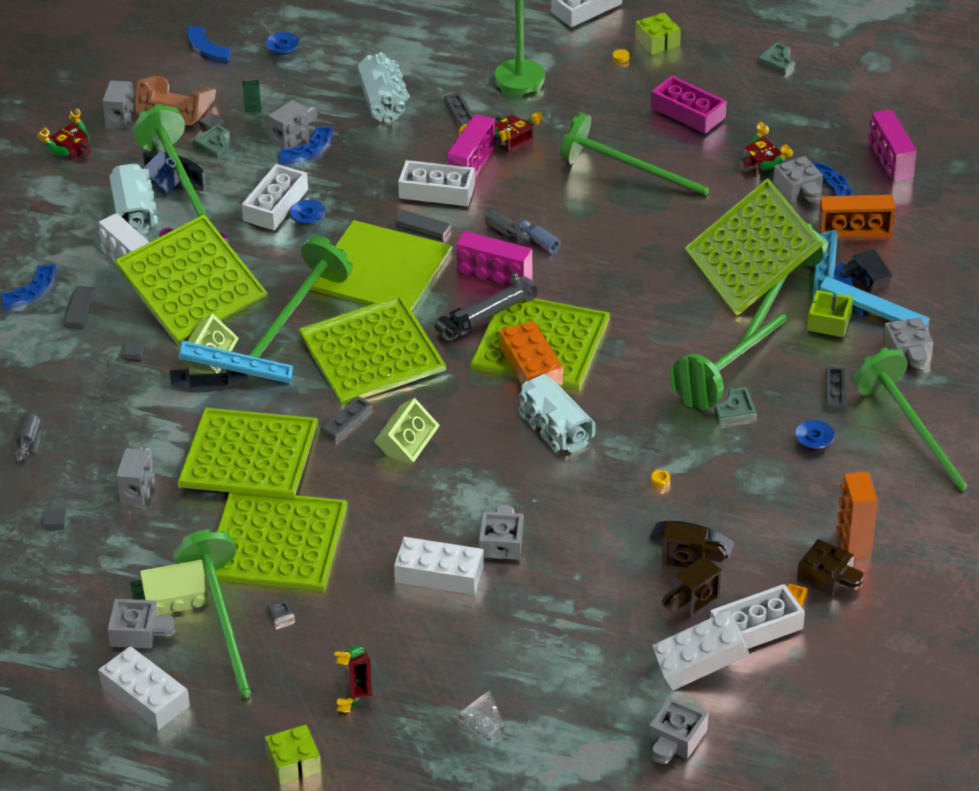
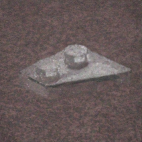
(484, 717)

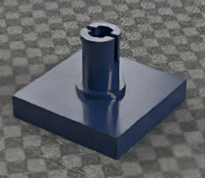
(163, 173)

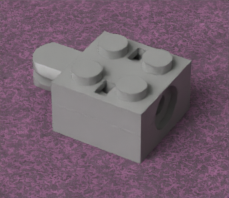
(118, 104)
(290, 124)
(799, 179)
(911, 339)
(135, 476)
(502, 533)
(136, 624)
(676, 730)

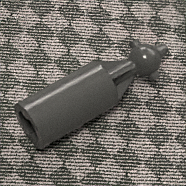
(505, 226)
(26, 435)

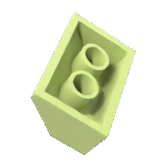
(214, 334)
(407, 432)
(176, 586)

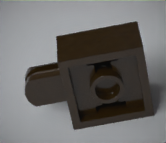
(688, 544)
(828, 569)
(694, 588)

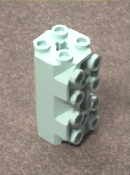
(383, 87)
(134, 196)
(557, 413)

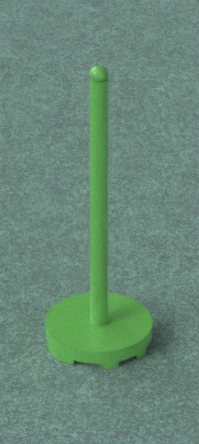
(519, 74)
(159, 130)
(577, 139)
(812, 260)
(325, 262)
(882, 373)
(699, 379)
(216, 551)

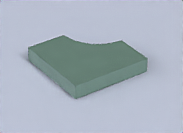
(777, 58)
(213, 141)
(736, 407)

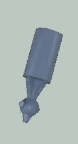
(540, 236)

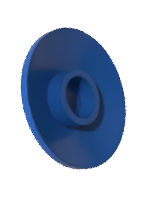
(282, 42)
(307, 211)
(814, 434)

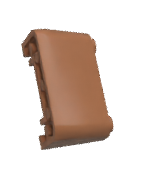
(155, 91)

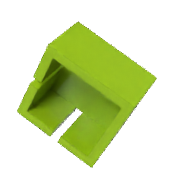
(652, 33)
(828, 321)
(290, 747)

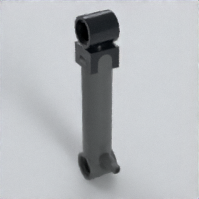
(462, 320)

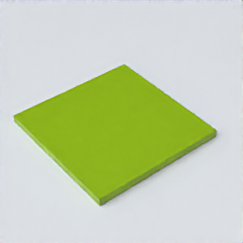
(753, 246)
(385, 265)
(190, 277)
(568, 330)
(371, 349)
(248, 453)
(281, 540)

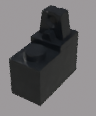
(869, 269)

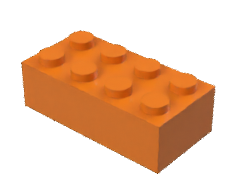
(857, 215)
(529, 353)
(857, 514)

